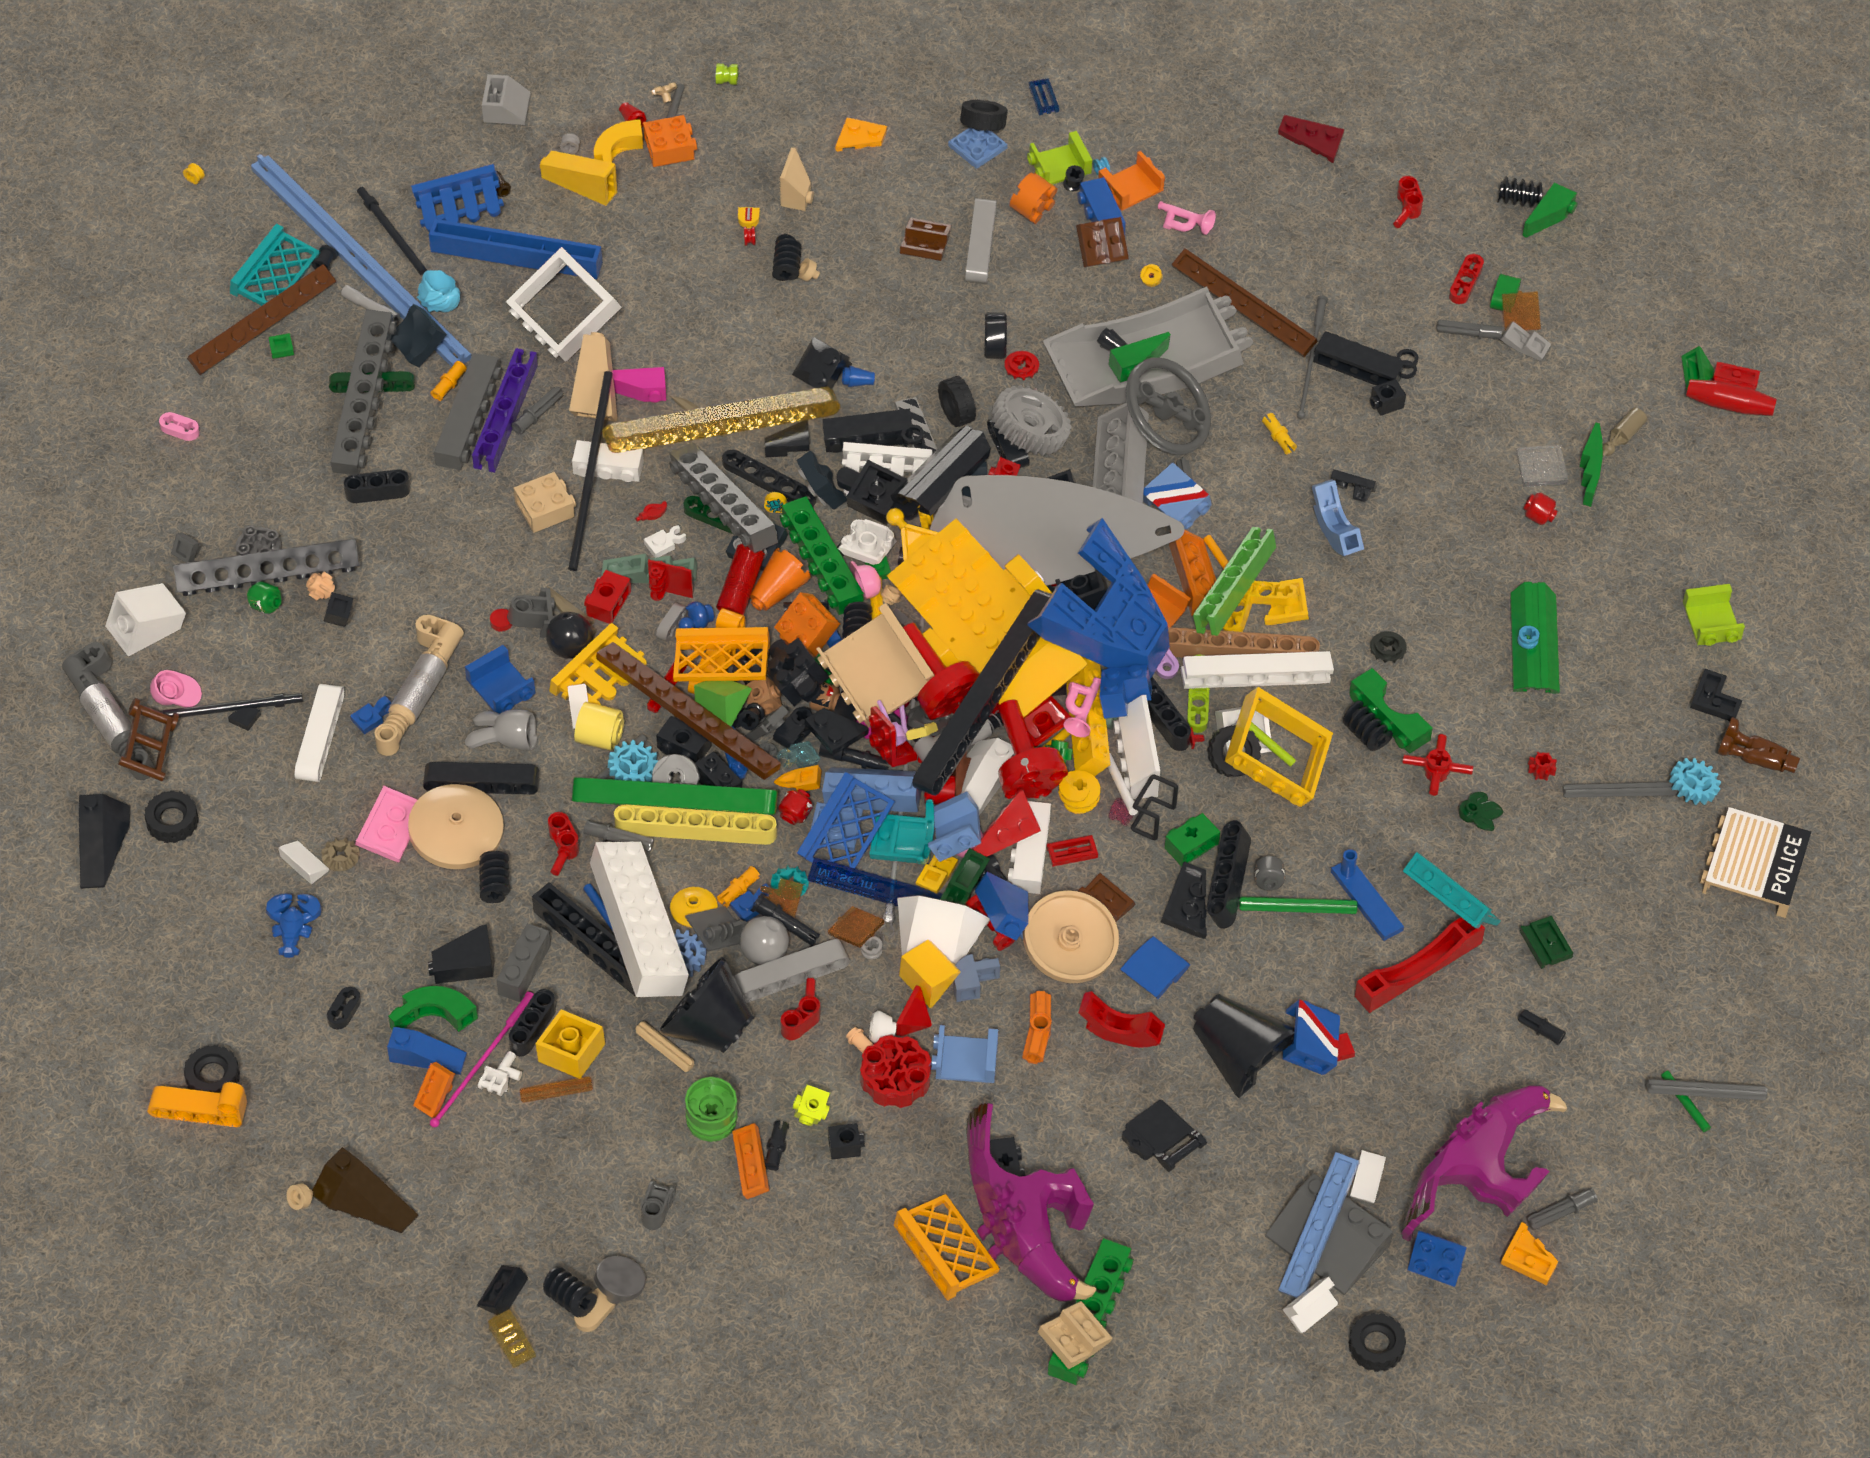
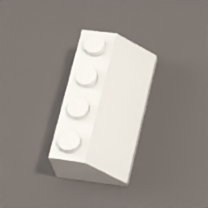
(1137, 748)

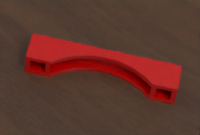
(1390, 982)

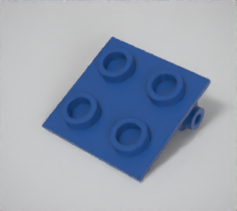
(1437, 1258)

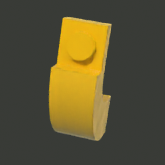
(617, 139)

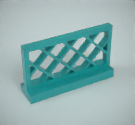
(261, 256)
(1449, 891)

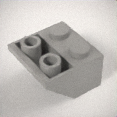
(504, 101)

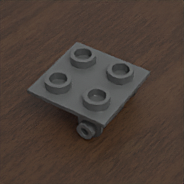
(716, 928)

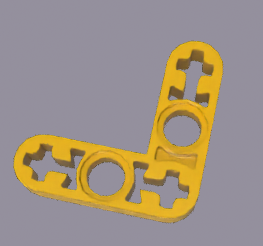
(1282, 594)

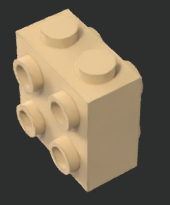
(544, 502)

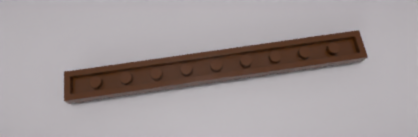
(688, 711)

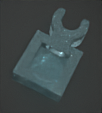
(801, 754)

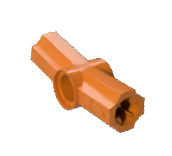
(1039, 1017)

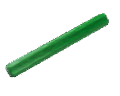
(1298, 905)

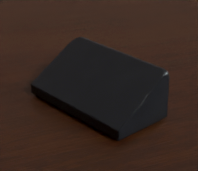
(503, 1289)

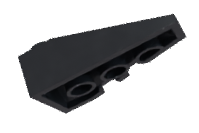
(101, 834)

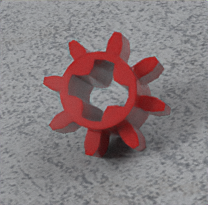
(1542, 766)

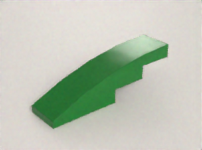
(1592, 462)

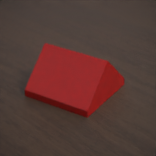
(1045, 720)

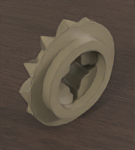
(340, 862)

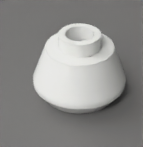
(881, 1026)

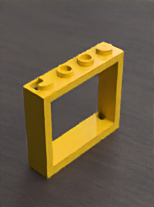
(1295, 723)

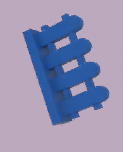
(455, 186)

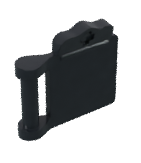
(1157, 1132)

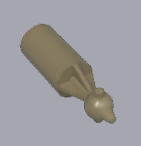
(1625, 430)

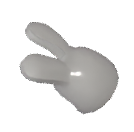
(508, 729)

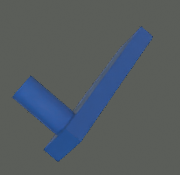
(1367, 897)

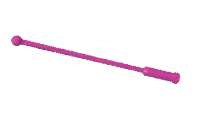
(434, 1122)

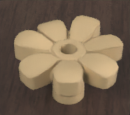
(664, 91)

